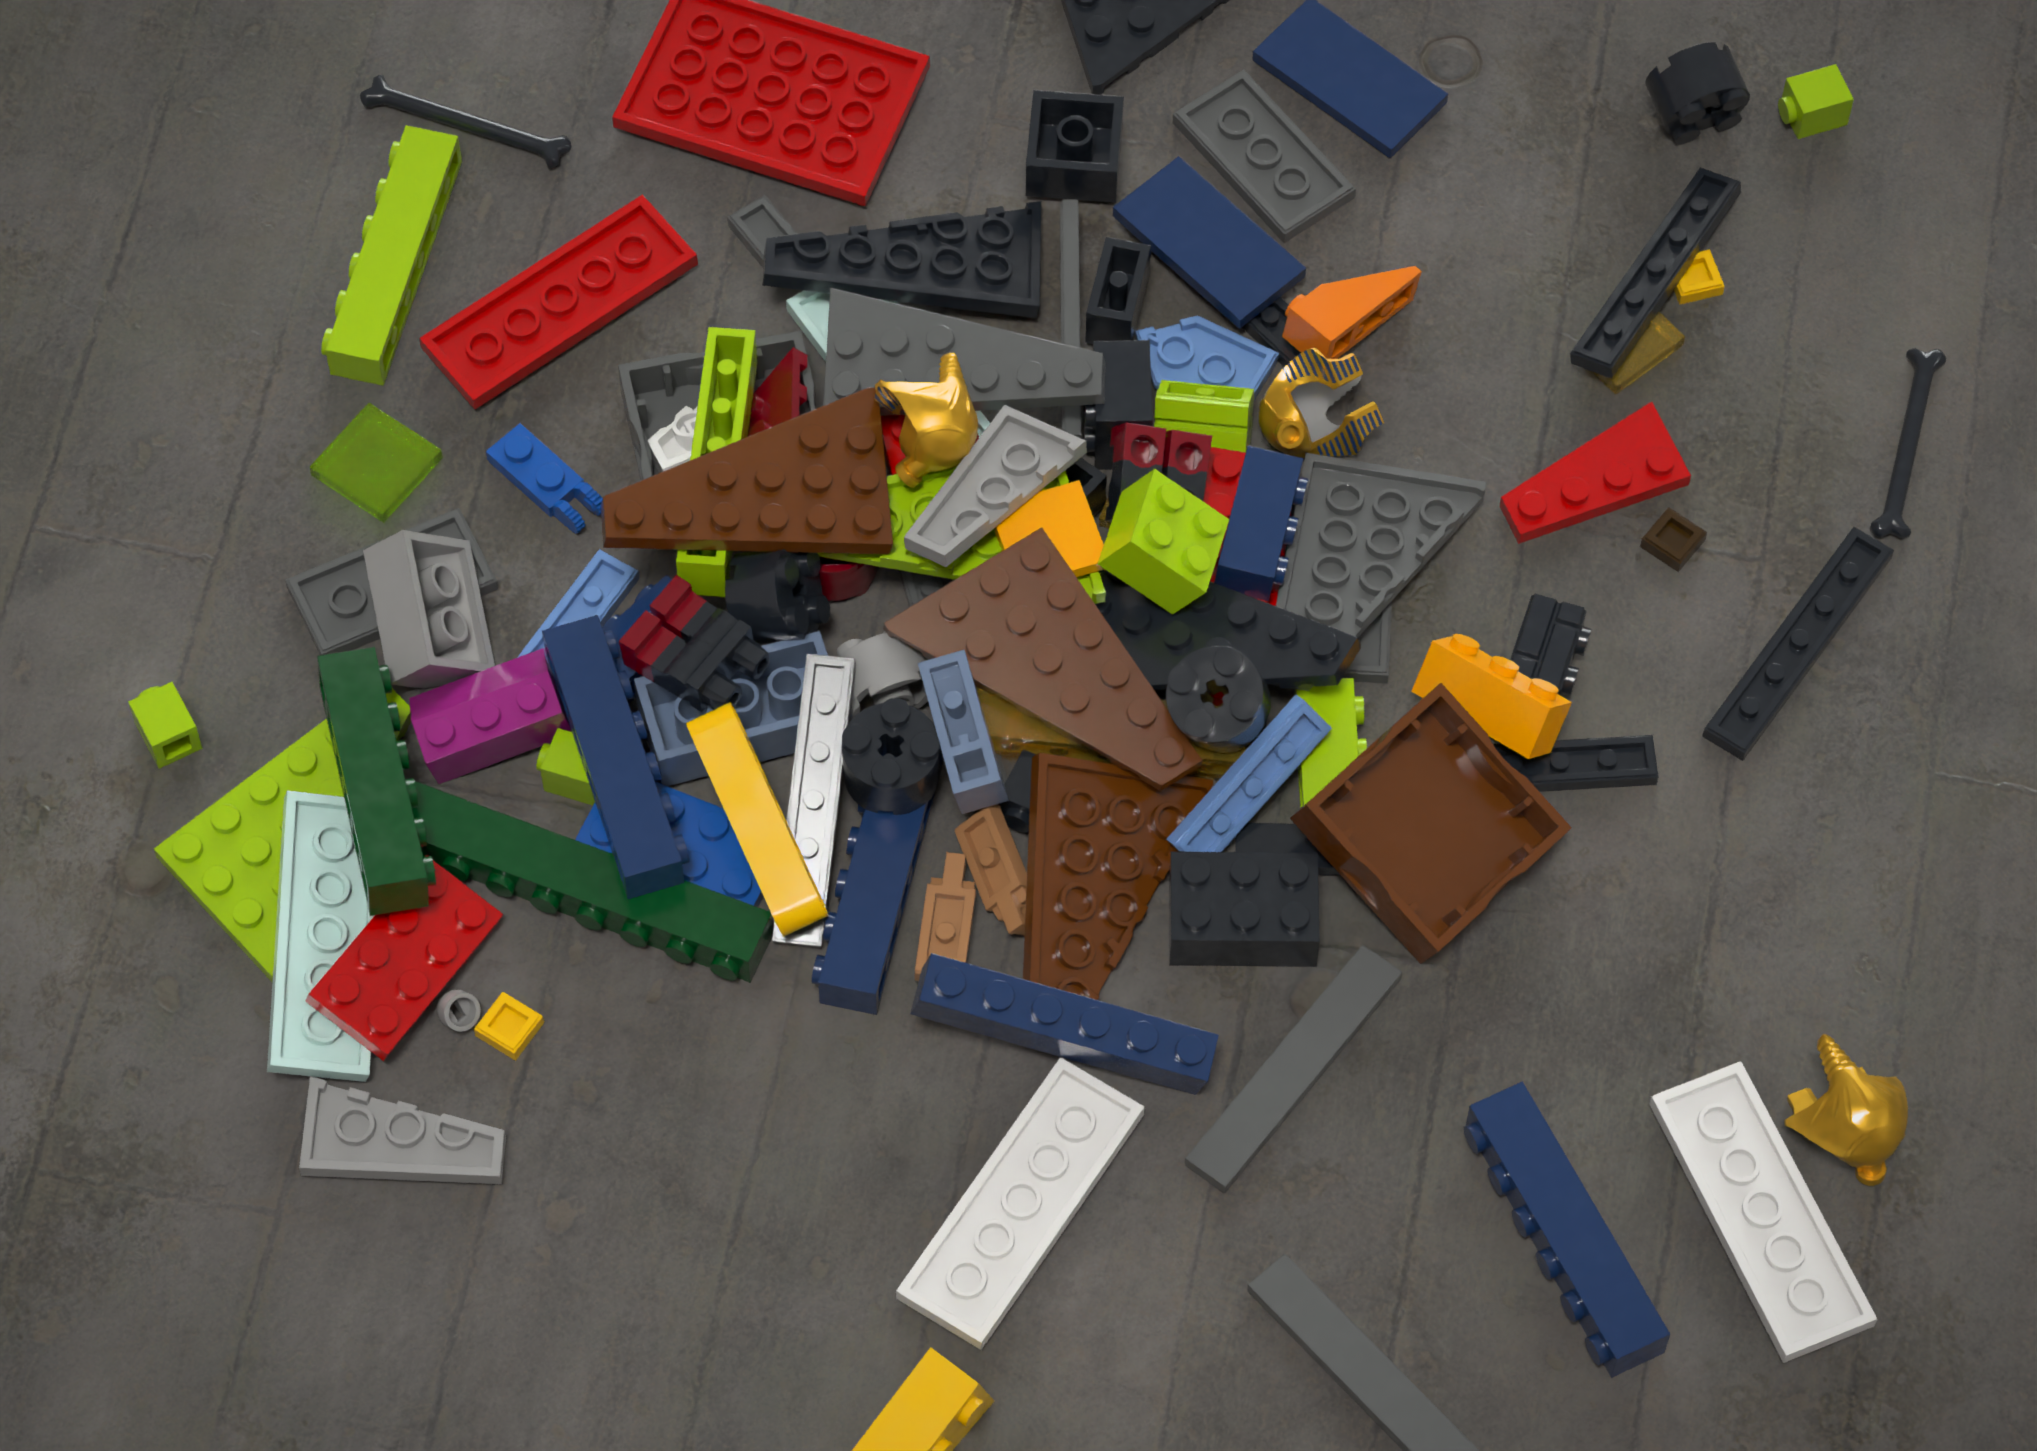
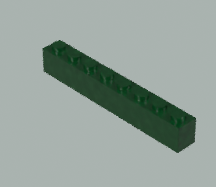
(585, 884)

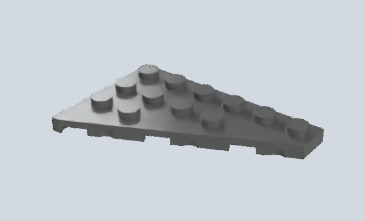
(1366, 537)

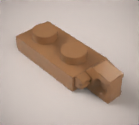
(995, 866)
(947, 914)

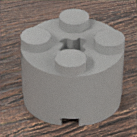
(884, 671)

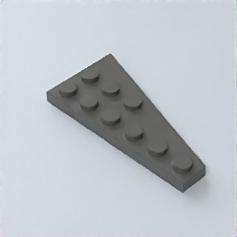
(1000, 367)

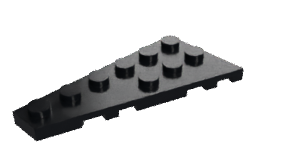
(929, 260)

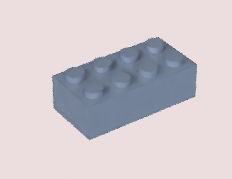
(766, 710)

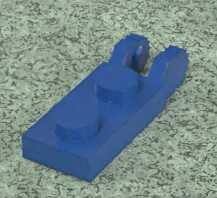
(543, 477)

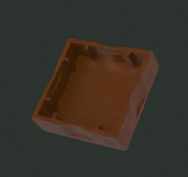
(1430, 823)

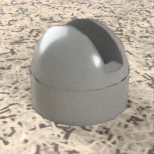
(465, 1004)

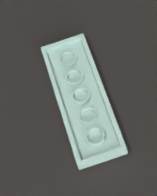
(316, 921)

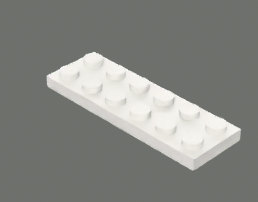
(1020, 1203)
(1762, 1212)

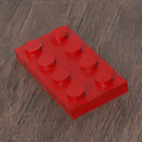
(403, 964)

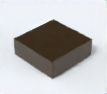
(1673, 539)

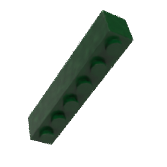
(374, 782)

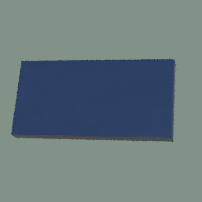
(1350, 77)
(1209, 242)

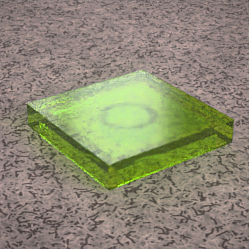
(376, 462)

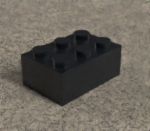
(1243, 909)

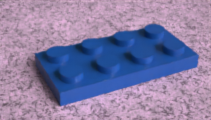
(711, 844)

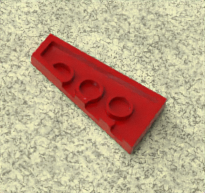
(1601, 476)

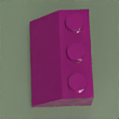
(488, 716)

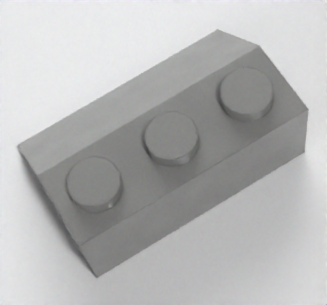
(428, 609)

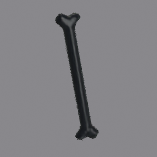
(383, 94)
(1891, 520)

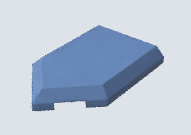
(1207, 355)

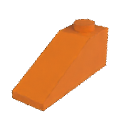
(1347, 310)

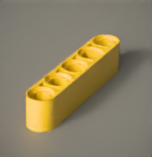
(757, 819)

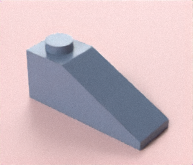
(962, 732)

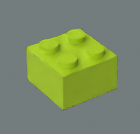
(1163, 541)

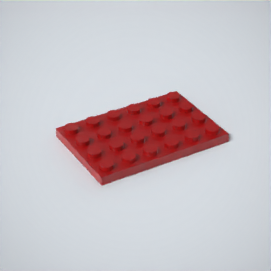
(773, 94)

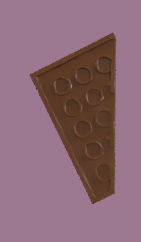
(789, 488)
(1051, 655)
(1093, 865)

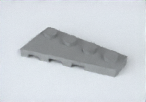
(996, 478)
(376, 1139)

